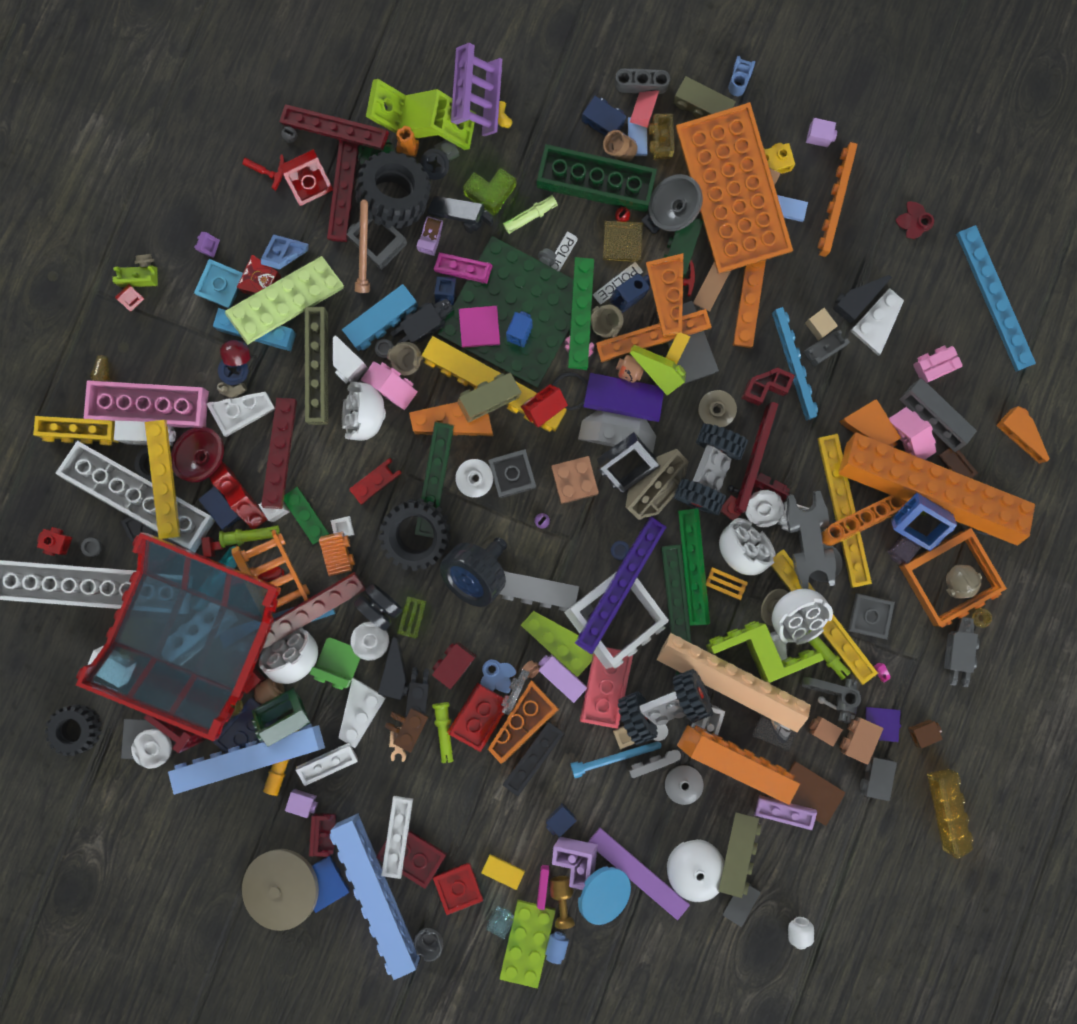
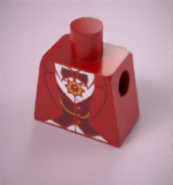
(257, 277)

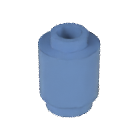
(556, 947)

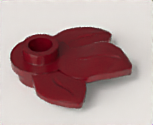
(912, 220)

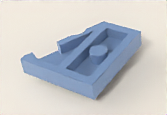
(282, 251)

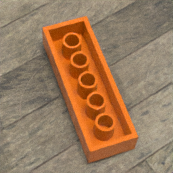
(738, 763)

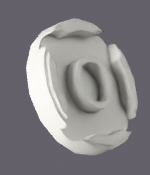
(764, 508)
(369, 641)
(151, 748)

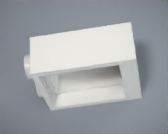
(135, 434)

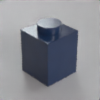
(560, 820)

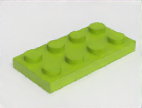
(527, 944)

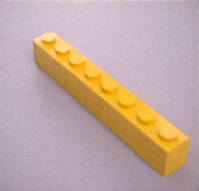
(473, 372)

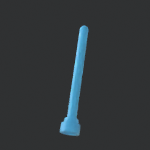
(580, 768)

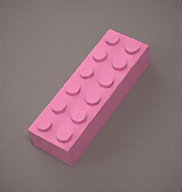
(146, 402)

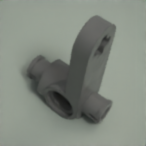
(846, 710)

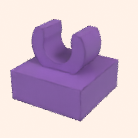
(207, 244)

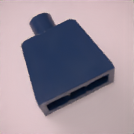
(630, 292)

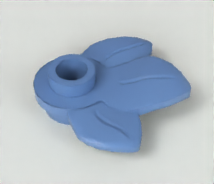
(500, 678)

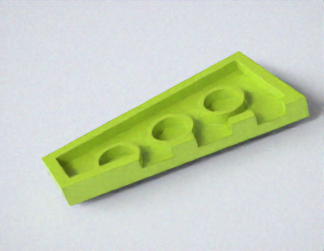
(558, 642)

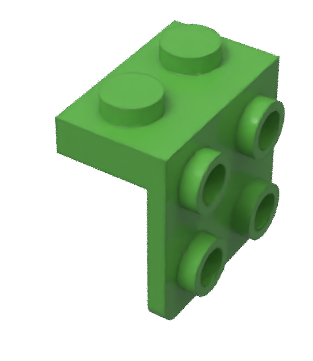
(336, 664)

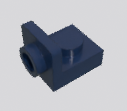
(445, 289)

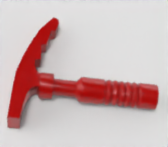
(261, 169)
(690, 282)

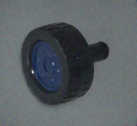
(475, 572)

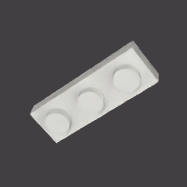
(326, 764)

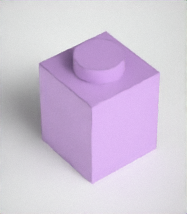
(821, 132)
(301, 803)

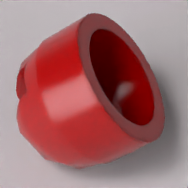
(625, 218)

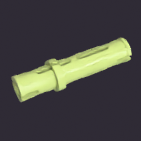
(535, 211)

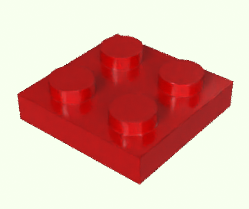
(458, 888)

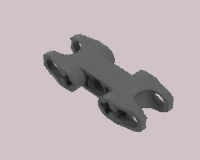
(809, 525)

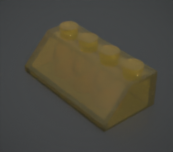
(950, 812)

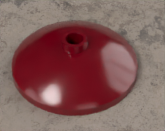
(191, 450)

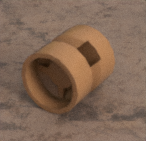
(620, 146)

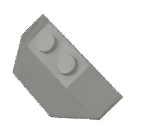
(612, 428)

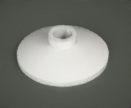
(465, 476)

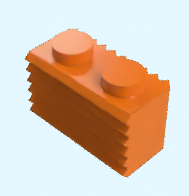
(336, 553)

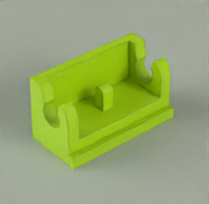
(136, 276)

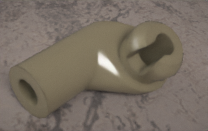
(231, 391)

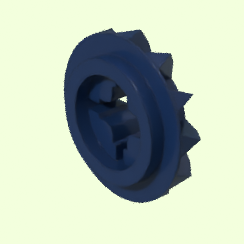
(235, 379)

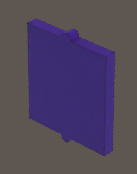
(887, 719)

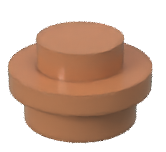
(532, 668)

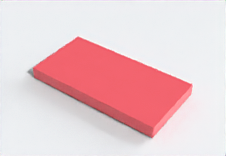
(604, 691)

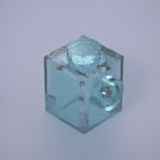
(500, 922)

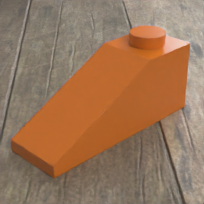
(1023, 431)

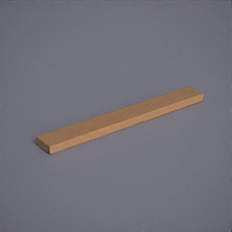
(714, 282)

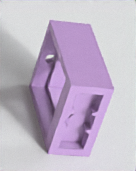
(561, 677)

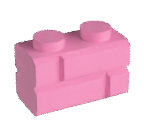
(938, 364)

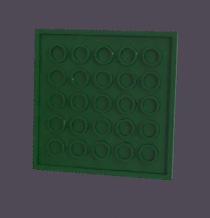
(516, 286)

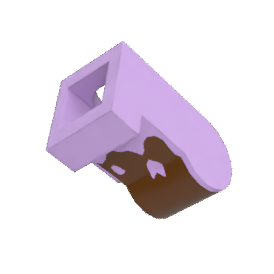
(430, 236)

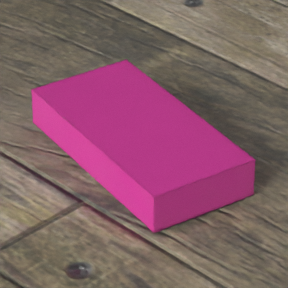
(543, 882)

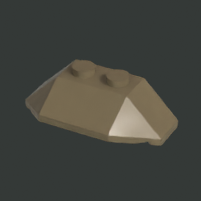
(657, 488)

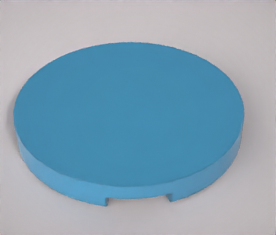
(604, 895)

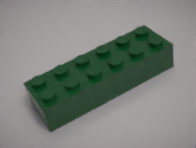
(596, 178)

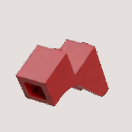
(237, 496)

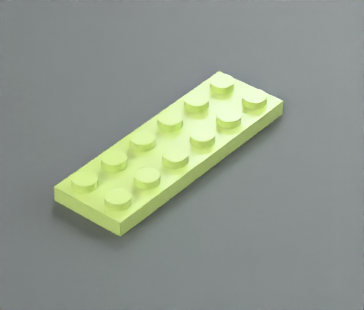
(284, 300)

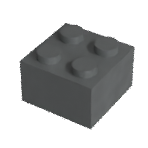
(512, 473)

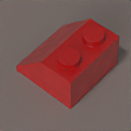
(306, 177)

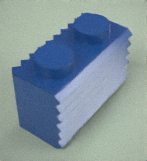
(519, 329)

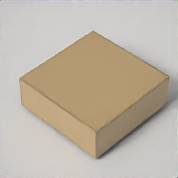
(622, 737)

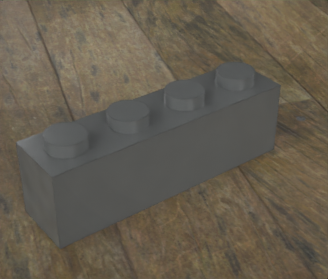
(943, 418)

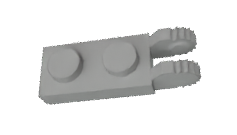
(655, 763)

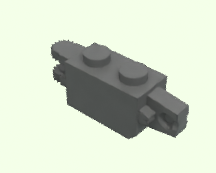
(962, 651)

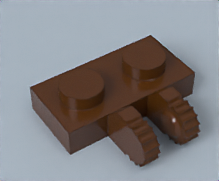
(410, 730)

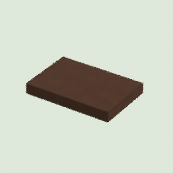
(815, 793)

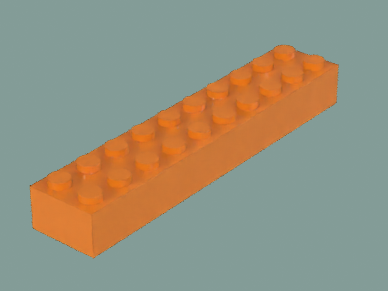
(966, 498)

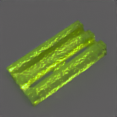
(419, 619)

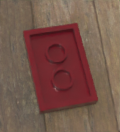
(420, 859)

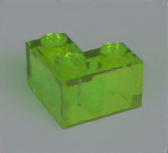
(490, 194)

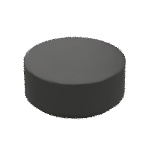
(91, 547)

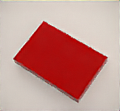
(478, 717)

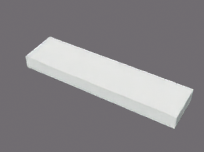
(397, 837)

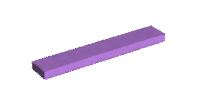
(639, 874)

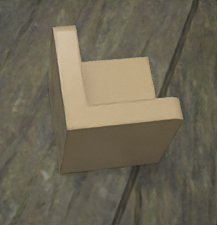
(821, 324)

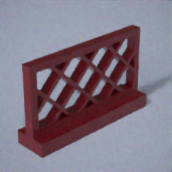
(183, 738)

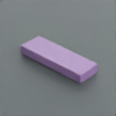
(782, 812)

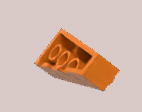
(424, 421)
(527, 717)

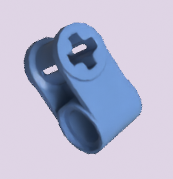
(741, 73)

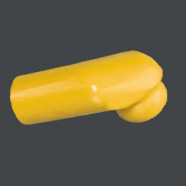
(503, 119)

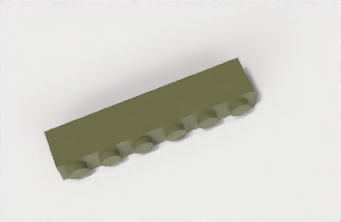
(316, 366)

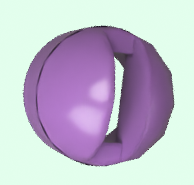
(545, 524)

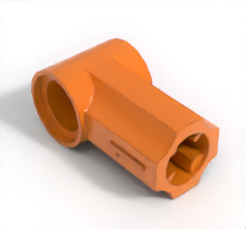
(406, 142)

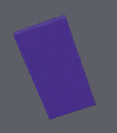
(624, 397)

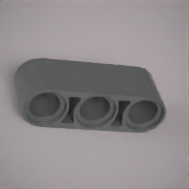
(650, 76)

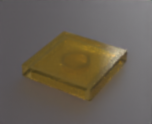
(622, 241)

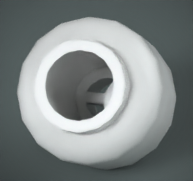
(801, 933)

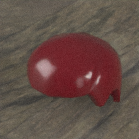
(235, 353)

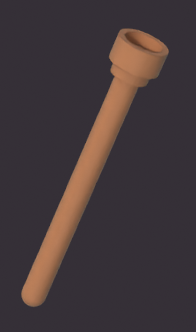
(362, 284)

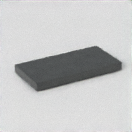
(697, 356)

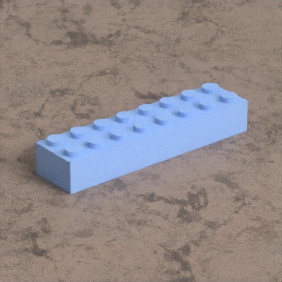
(375, 896)

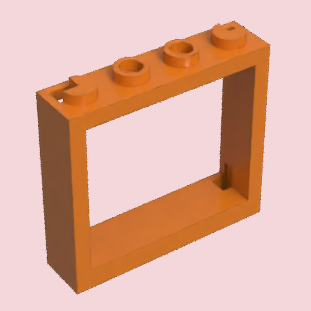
(975, 602)

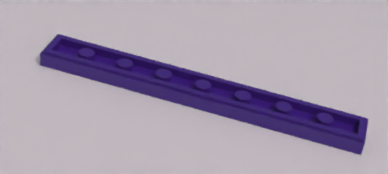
(620, 585)

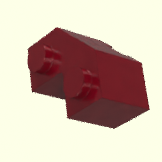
(773, 380)

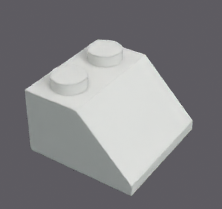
(348, 364)

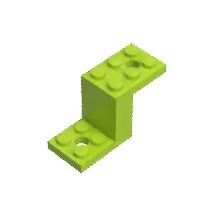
(424, 112)
(764, 651)

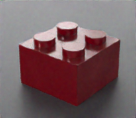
(454, 664)

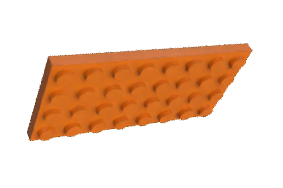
(737, 188)

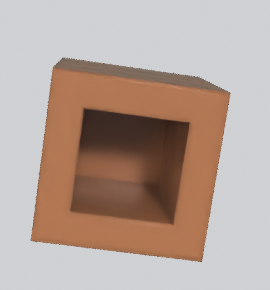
(825, 730)

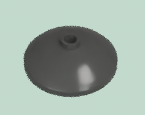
(670, 196)

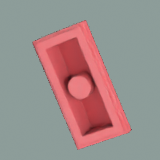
(644, 108)

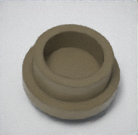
(144, 260)

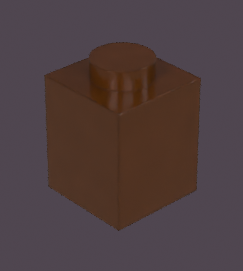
(925, 733)

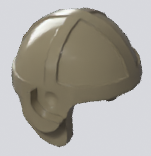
(607, 320)
(405, 358)
(963, 581)

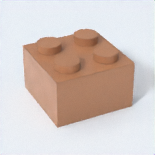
(574, 480)
(861, 740)

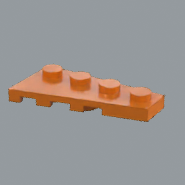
(667, 289)

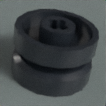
(376, 609)

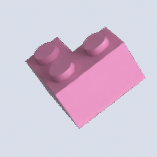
(389, 384)
(914, 433)

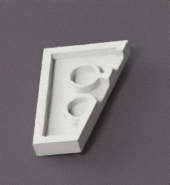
(878, 321)
(239, 412)
(359, 711)

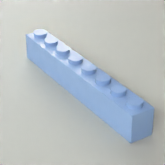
(244, 760)

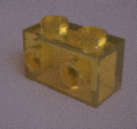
(662, 136)

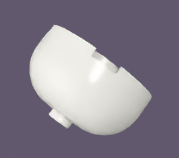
(367, 411)
(739, 551)
(799, 613)
(290, 660)
(688, 861)

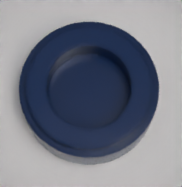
(619, 550)

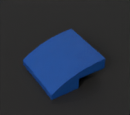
(330, 883)

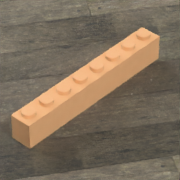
(735, 683)

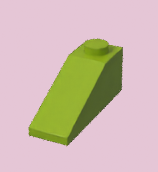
(660, 369)

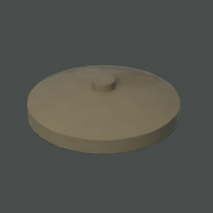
(280, 889)

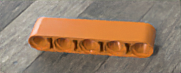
(856, 523)

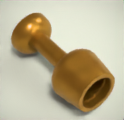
(561, 891)

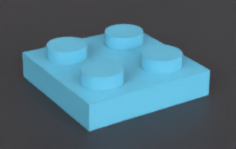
(218, 284)

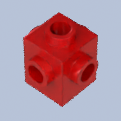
(54, 541)

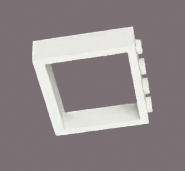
(601, 651)

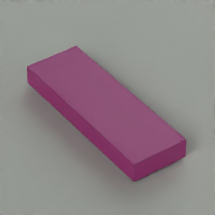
(463, 268)

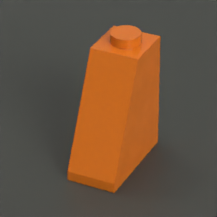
(872, 423)

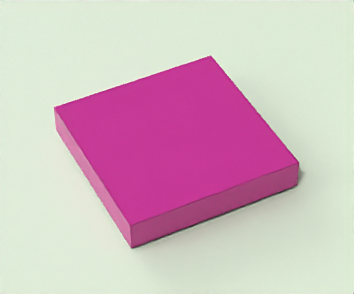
(479, 326)

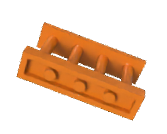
(242, 557)

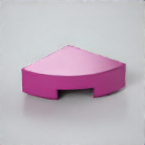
(882, 672)

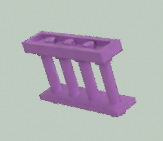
(462, 89)

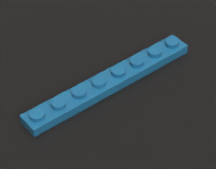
(995, 298)

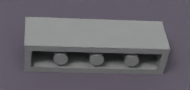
(539, 590)

